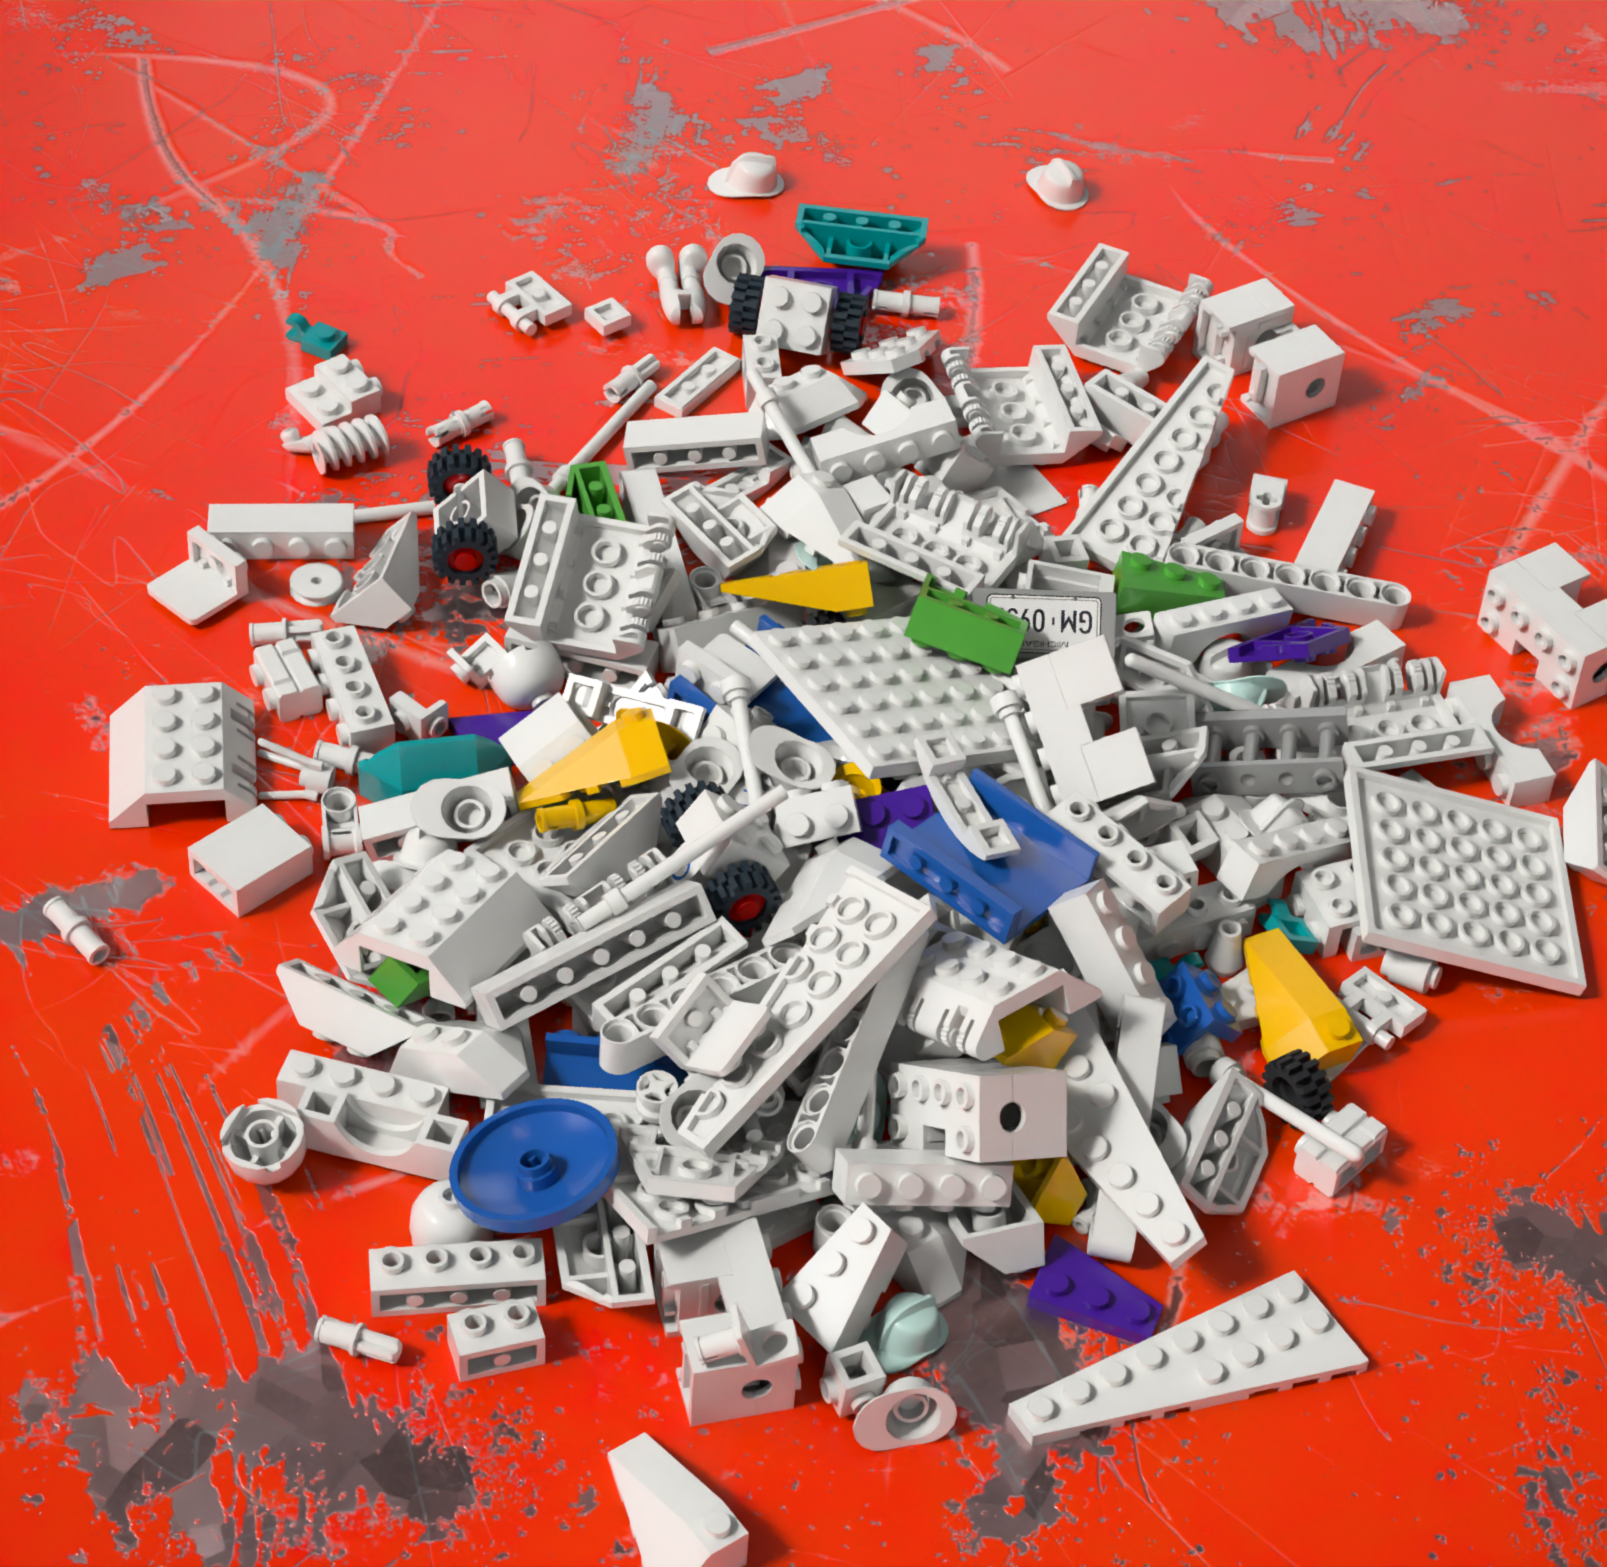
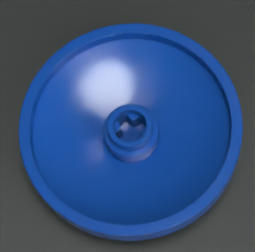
(534, 1165)

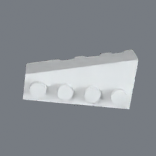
(712, 623)

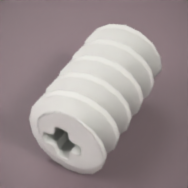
(348, 441)

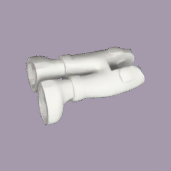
(690, 265)

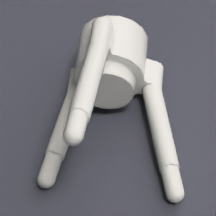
(314, 773)

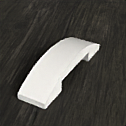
(757, 479)
(601, 701)
(957, 800)

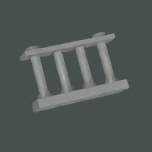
(1272, 729)

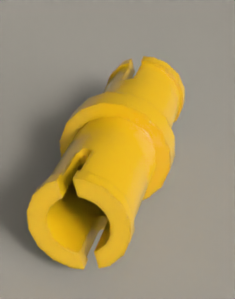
(574, 814)

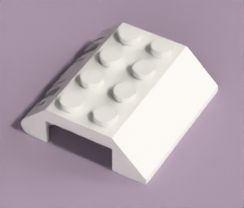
(1122, 317)
(1024, 412)
(940, 540)
(589, 579)
(1394, 724)
(181, 748)
(452, 919)
(650, 976)
(972, 984)

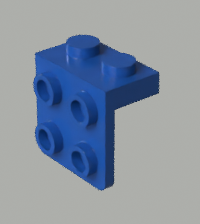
(1197, 1007)

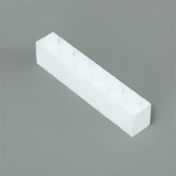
(593, 954)

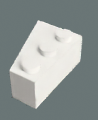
(844, 1280)

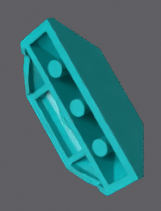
(860, 235)
(412, 763)

